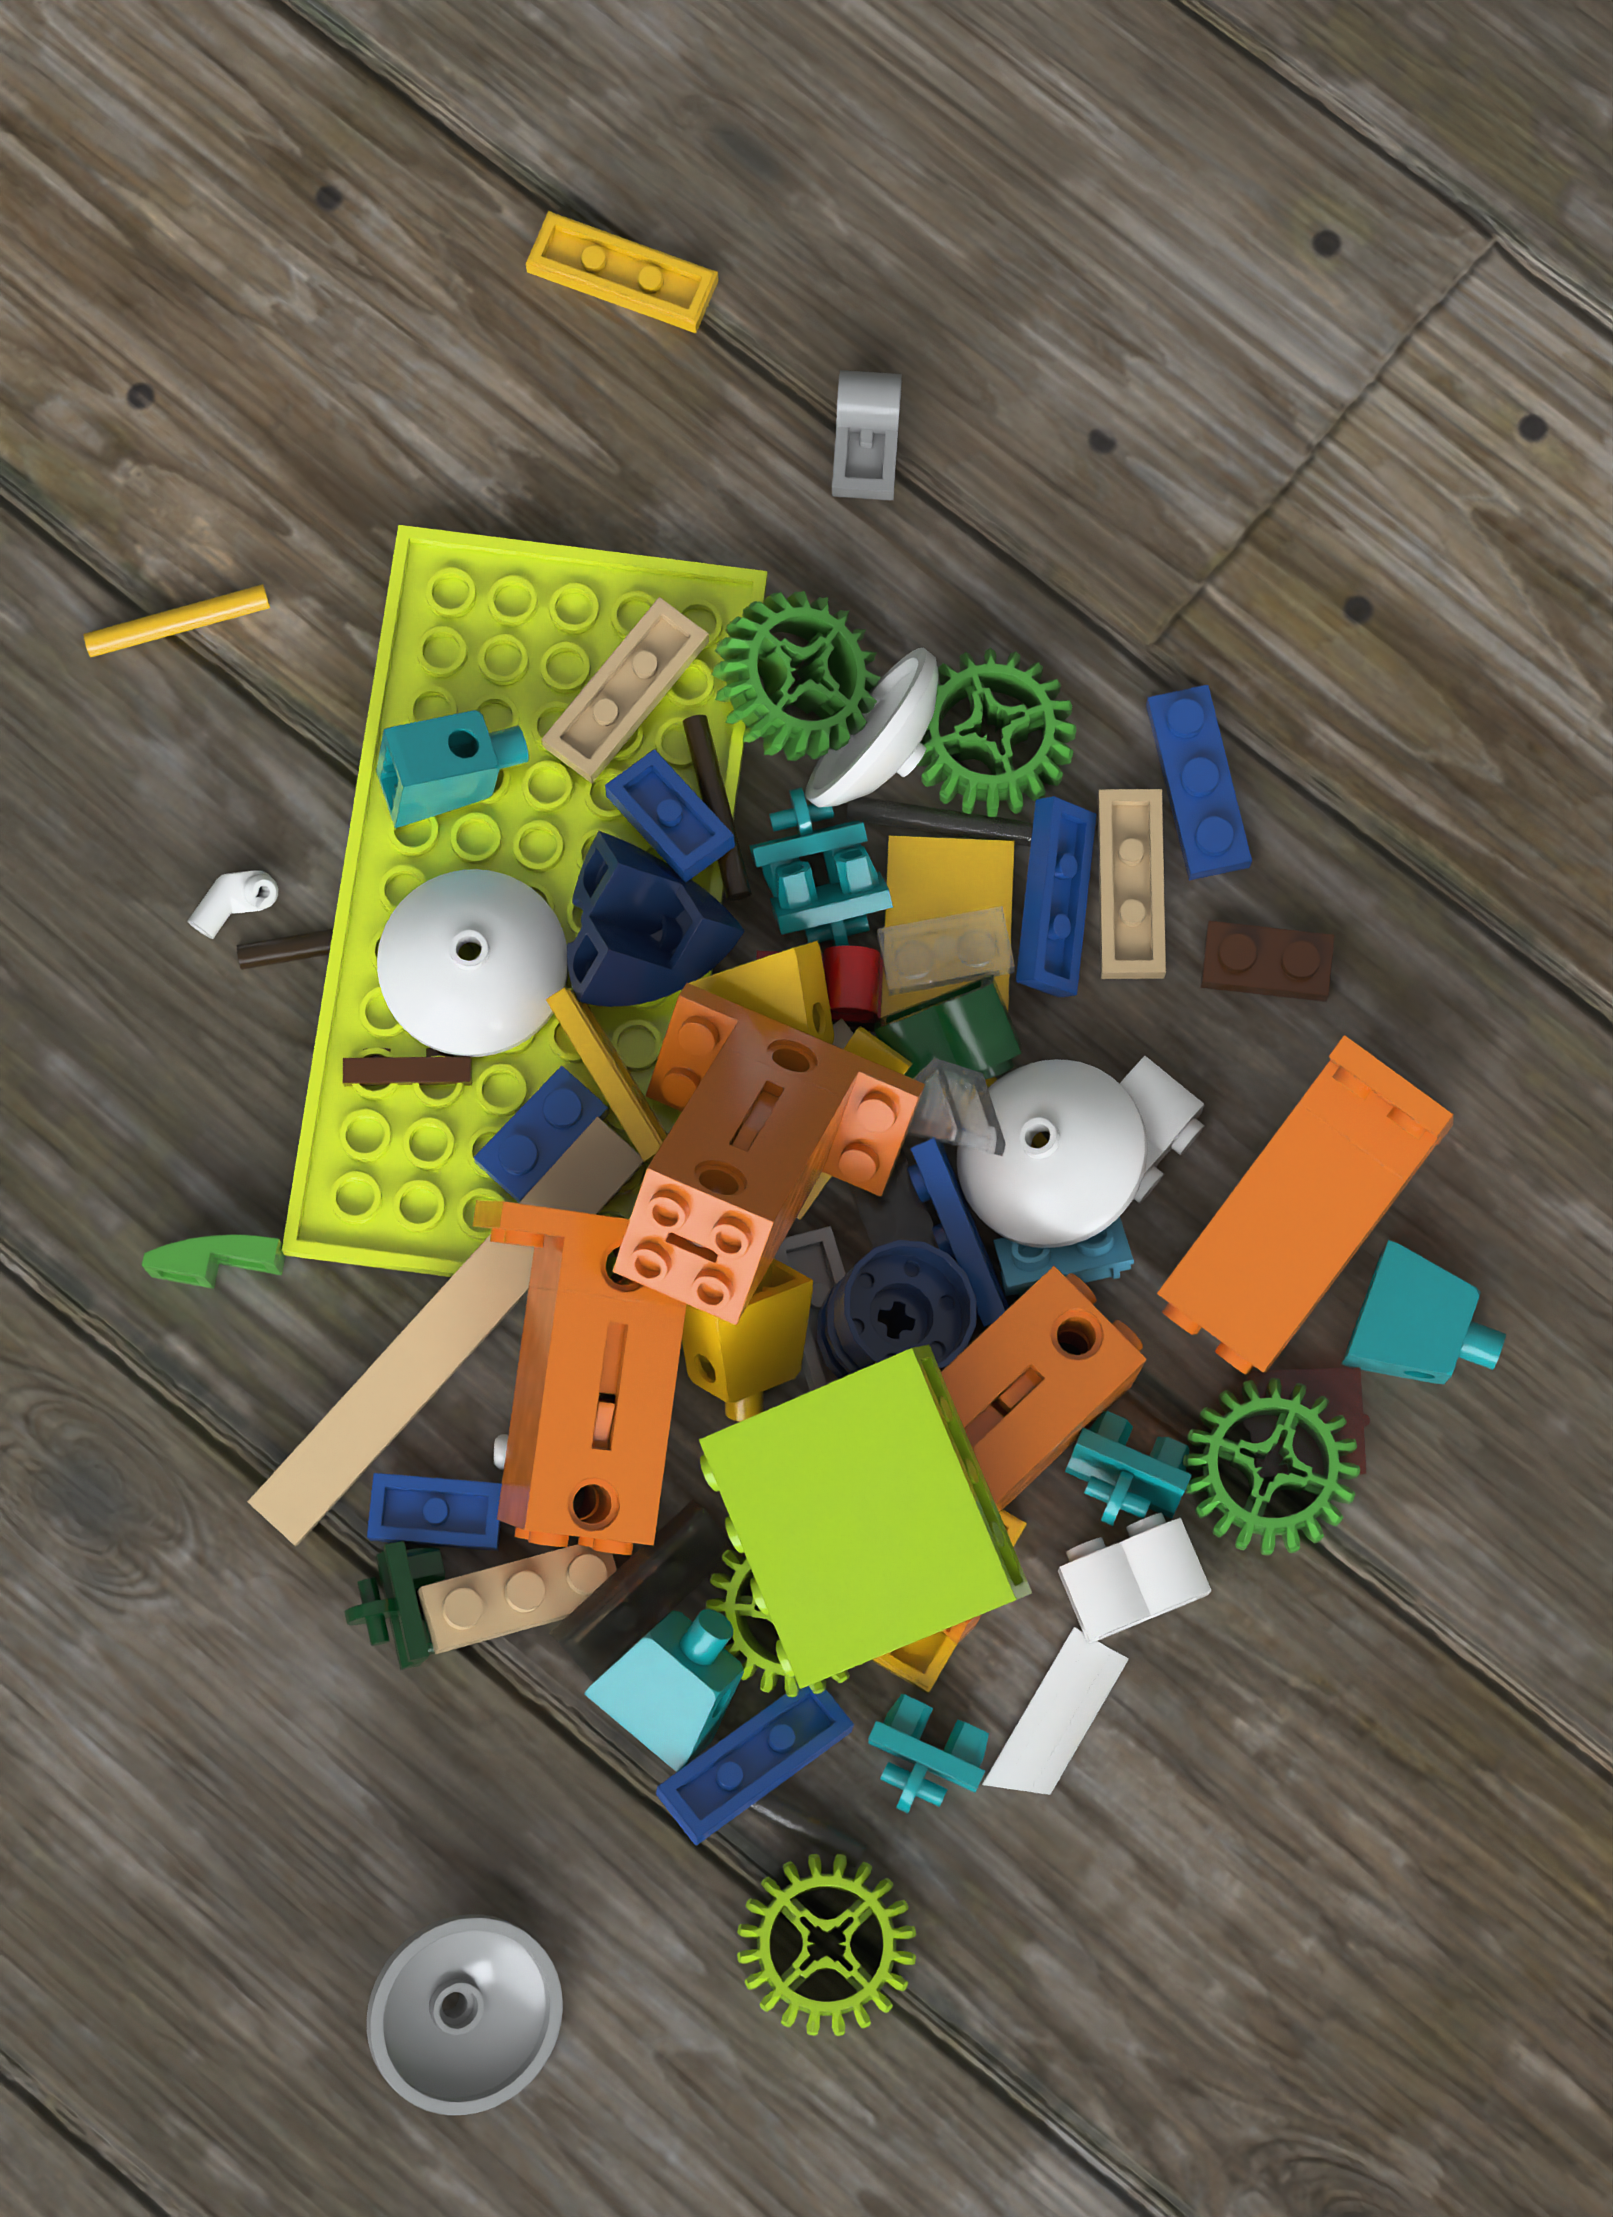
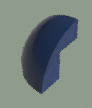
(642, 927)

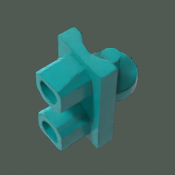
(807, 841)
(831, 909)
(1125, 1476)
(901, 1738)

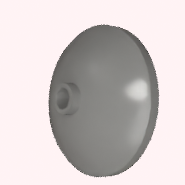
(492, 2037)

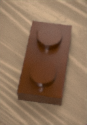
(1267, 961)
(408, 1070)

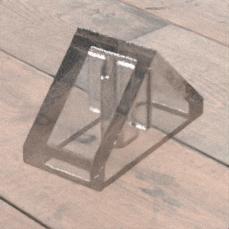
(957, 1109)

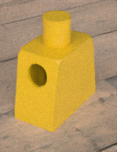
(781, 987)
(758, 1351)

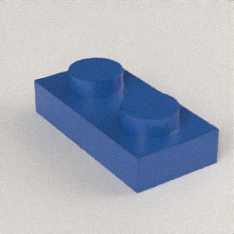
(670, 816)
(540, 1133)
(434, 1512)

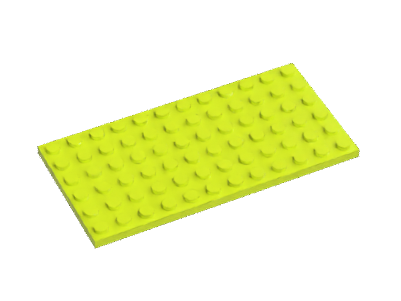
(517, 636)

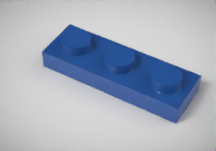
(1198, 782)
(1056, 897)
(957, 1232)
(753, 1761)

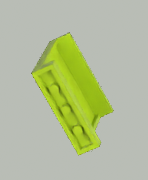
(863, 1516)

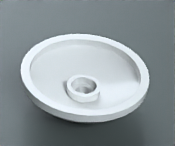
(889, 737)
(481, 1002)
(1076, 1179)

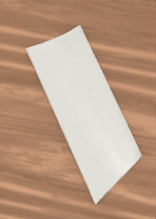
(1057, 1716)

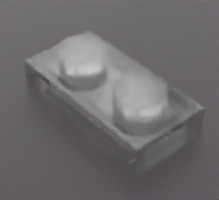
(945, 950)

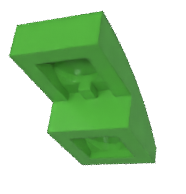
(198, 1259)

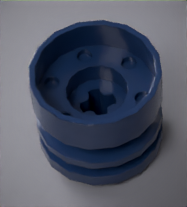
(913, 1288)

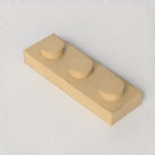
(625, 690)
(1131, 884)
(512, 1596)

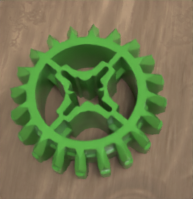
(834, 698)
(1015, 721)
(1242, 1458)

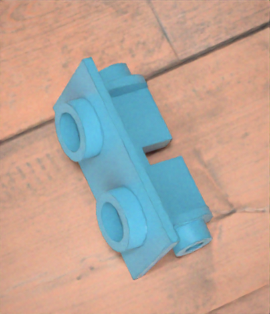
(1089, 1260)

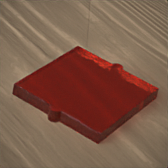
(1344, 1394)

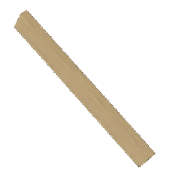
(434, 1344)

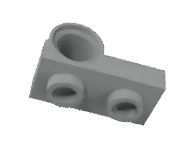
(866, 435)

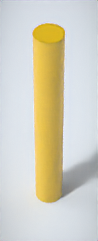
(176, 620)

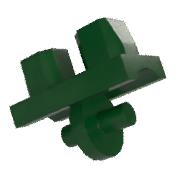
(400, 1575)

